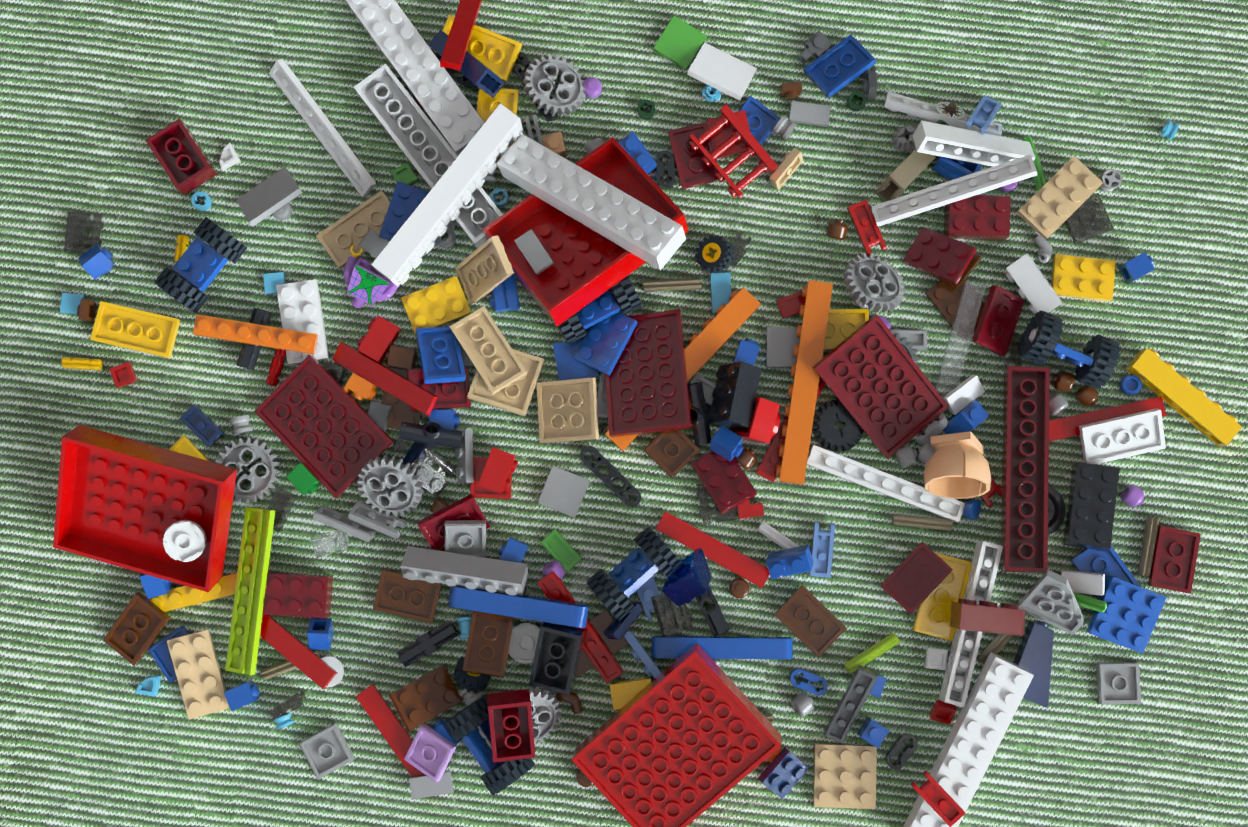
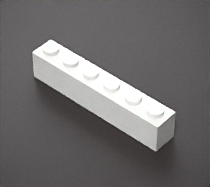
(968, 144)

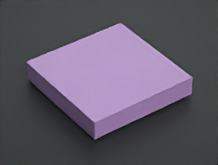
(430, 752)

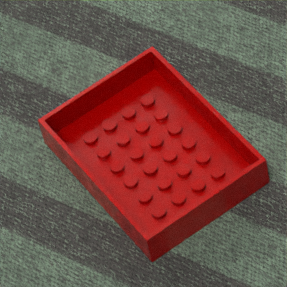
(582, 258)
(126, 493)
(677, 745)

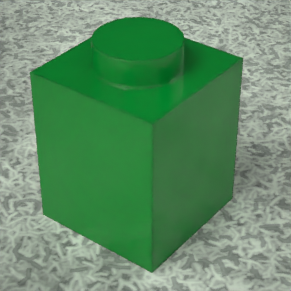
(303, 480)

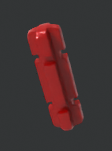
(276, 367)

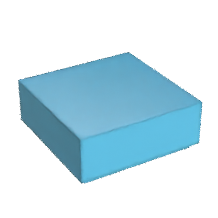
(272, 280)
(70, 303)

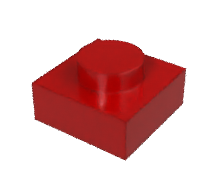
(123, 375)
(943, 712)

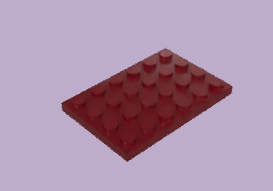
(650, 378)
(880, 386)
(323, 426)

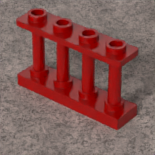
(740, 133)

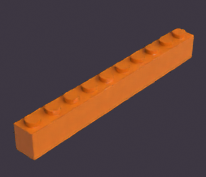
(709, 341)
(805, 383)

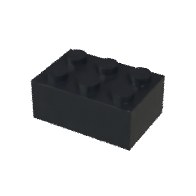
(734, 395)
(556, 657)

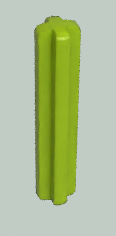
(872, 653)

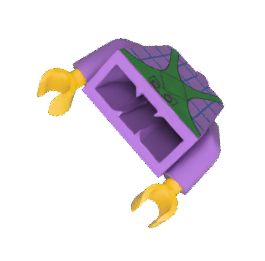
(365, 281)

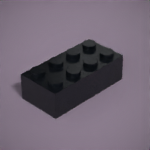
(1091, 506)

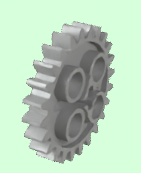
(537, 78)
(874, 283)
(259, 484)
(390, 485)
(544, 713)

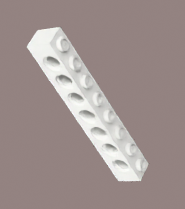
(967, 642)

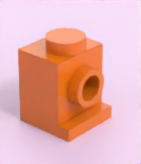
(360, 387)

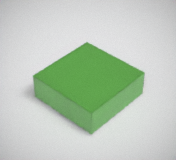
(405, 174)

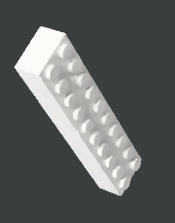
(419, 70)
(422, 145)
(448, 196)
(592, 201)
(974, 737)

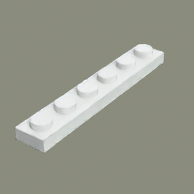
(928, 111)

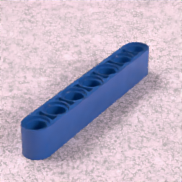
(519, 606)
(724, 647)

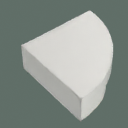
(228, 157)

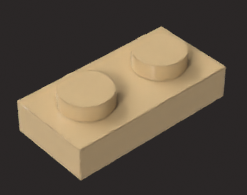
(786, 169)

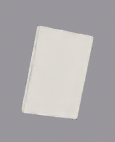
(722, 71)

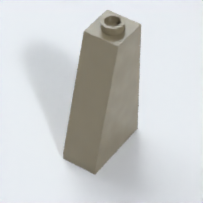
(904, 175)

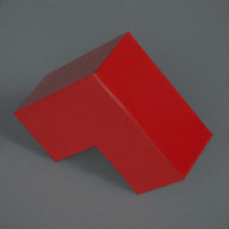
(748, 510)

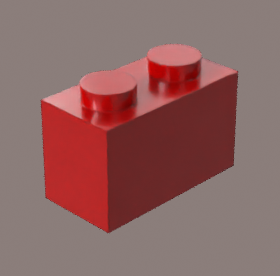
(379, 339)
(497, 471)

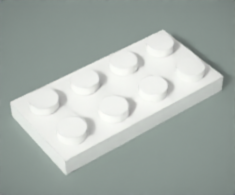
(302, 312)
(1122, 436)

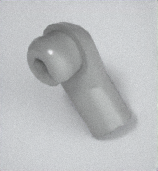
(1045, 249)

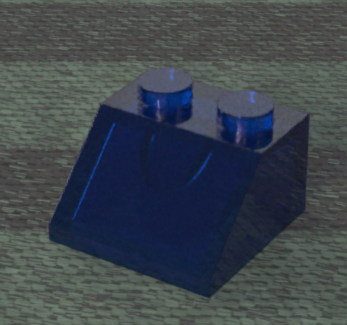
(689, 579)

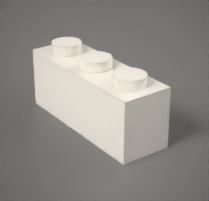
(1033, 285)

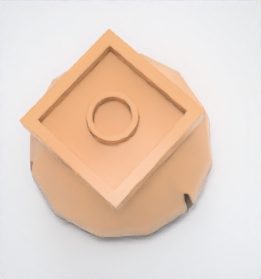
(957, 467)

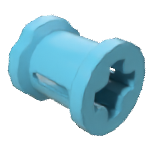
(464, 623)

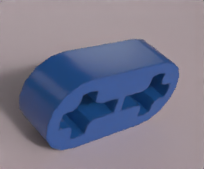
(806, 685)

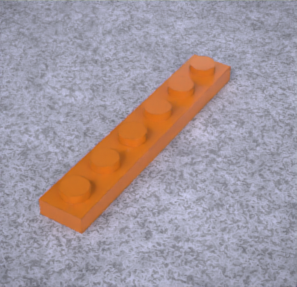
(255, 334)

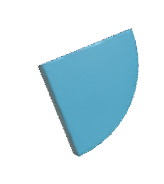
(149, 686)

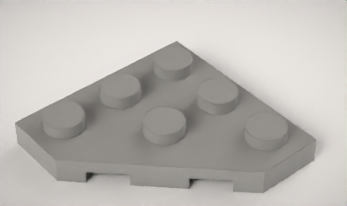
(1053, 603)

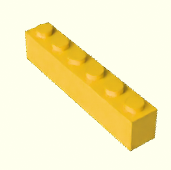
(1184, 397)

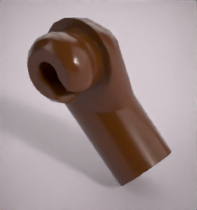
(572, 699)

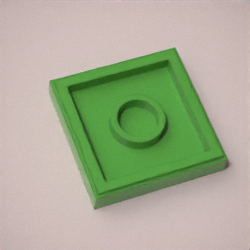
(680, 43)

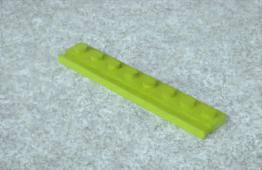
(250, 590)

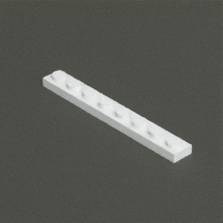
(322, 127)
(954, 190)
(884, 483)

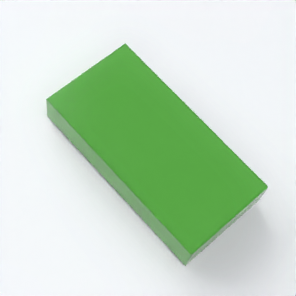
(561, 550)

